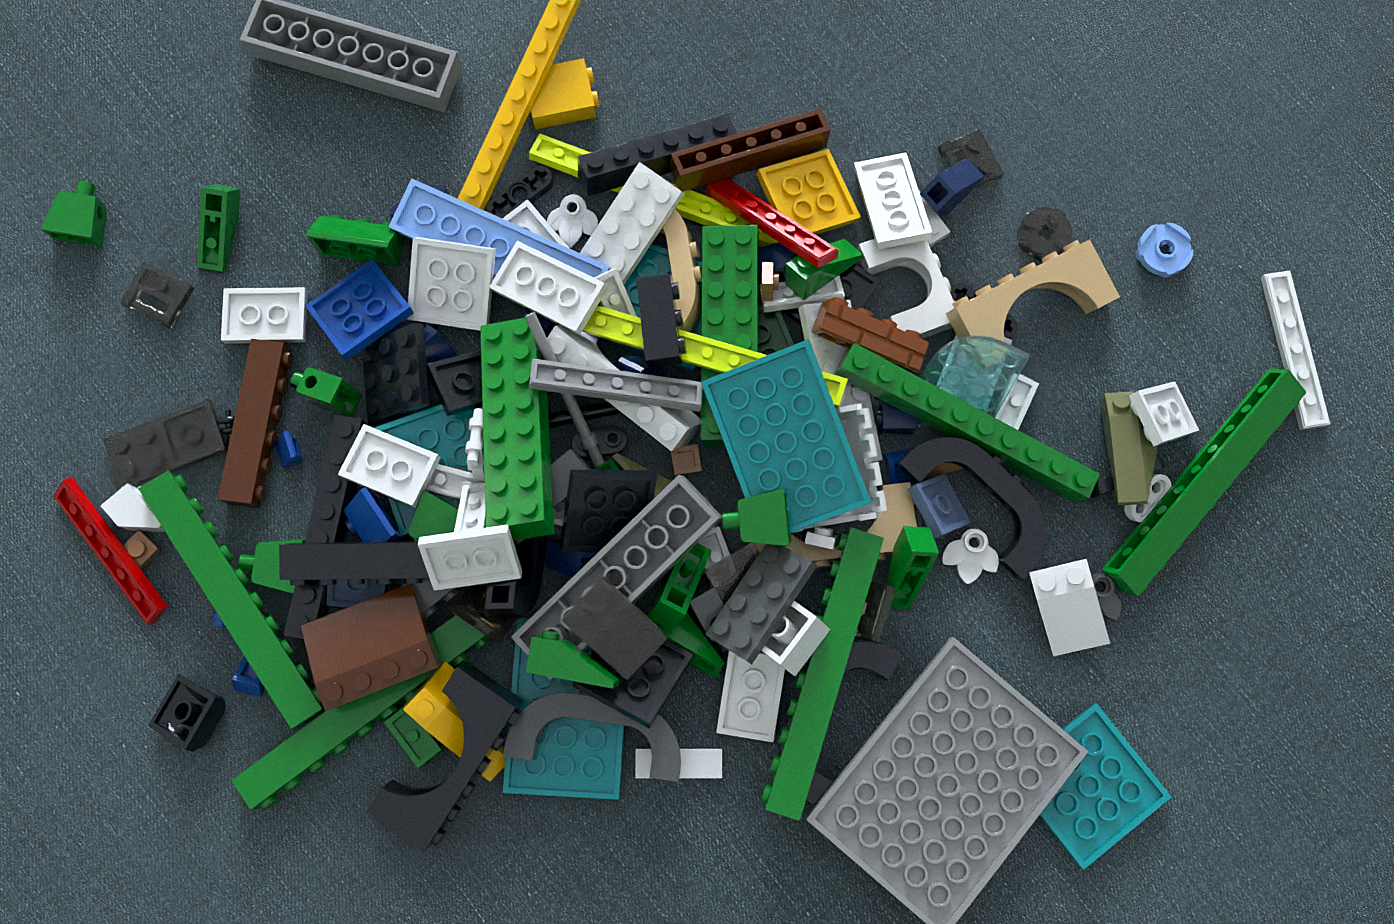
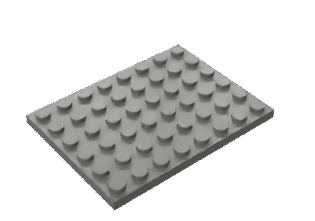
(946, 785)

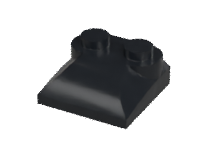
(188, 714)

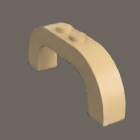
(684, 269)

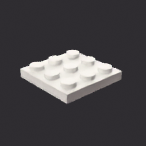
(451, 283)

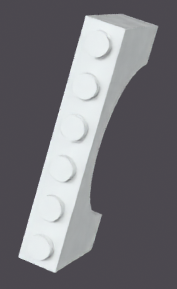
(667, 425)

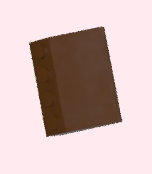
(369, 647)

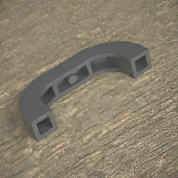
(525, 734)

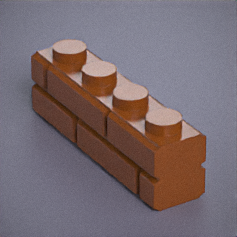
(849, 326)

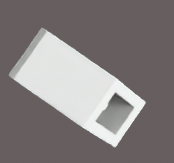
(131, 510)

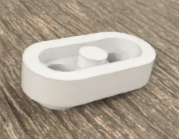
(1161, 486)

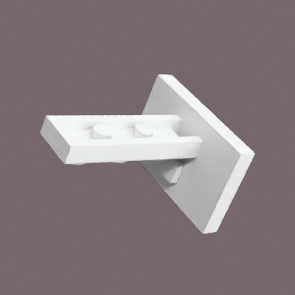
(472, 551)

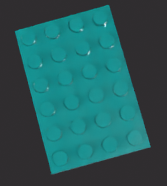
(787, 435)
(572, 753)

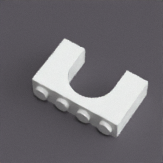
(929, 316)

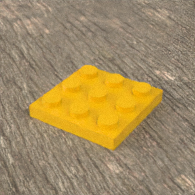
(810, 192)

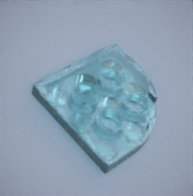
(977, 370)

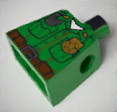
(326, 391)

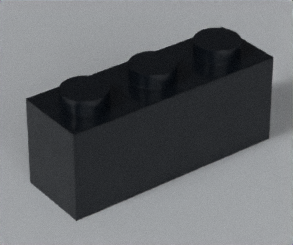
(660, 320)

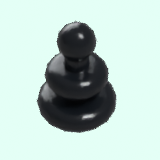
(228, 421)

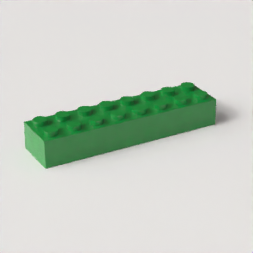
(728, 301)
(515, 433)

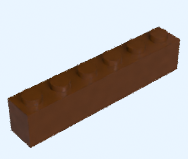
(749, 150)
(255, 424)

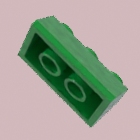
(356, 240)

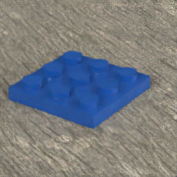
(359, 309)

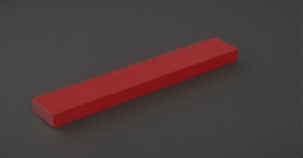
(772, 222)
(110, 551)

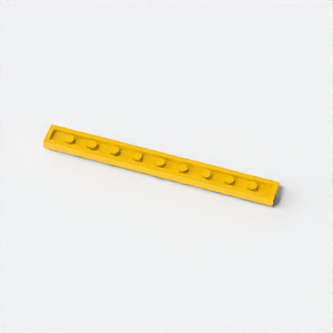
(518, 102)

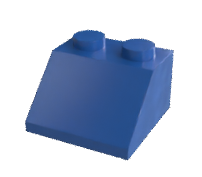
(371, 519)

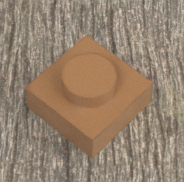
(769, 281)
(686, 460)
(142, 549)

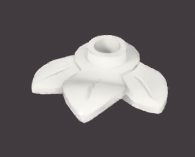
(572, 224)
(971, 560)

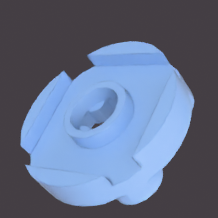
(1163, 264)

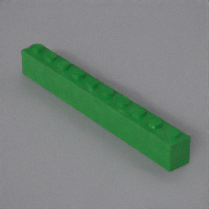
(966, 422)
(1204, 481)
(232, 599)
(822, 676)
(338, 726)

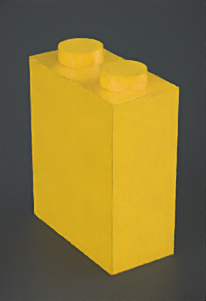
(565, 95)

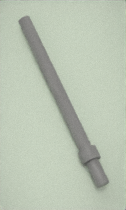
(587, 439)

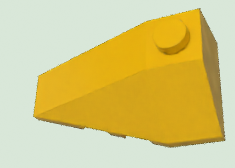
(441, 718)

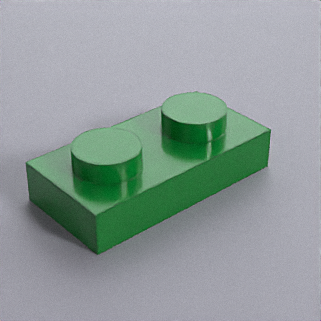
(413, 738)

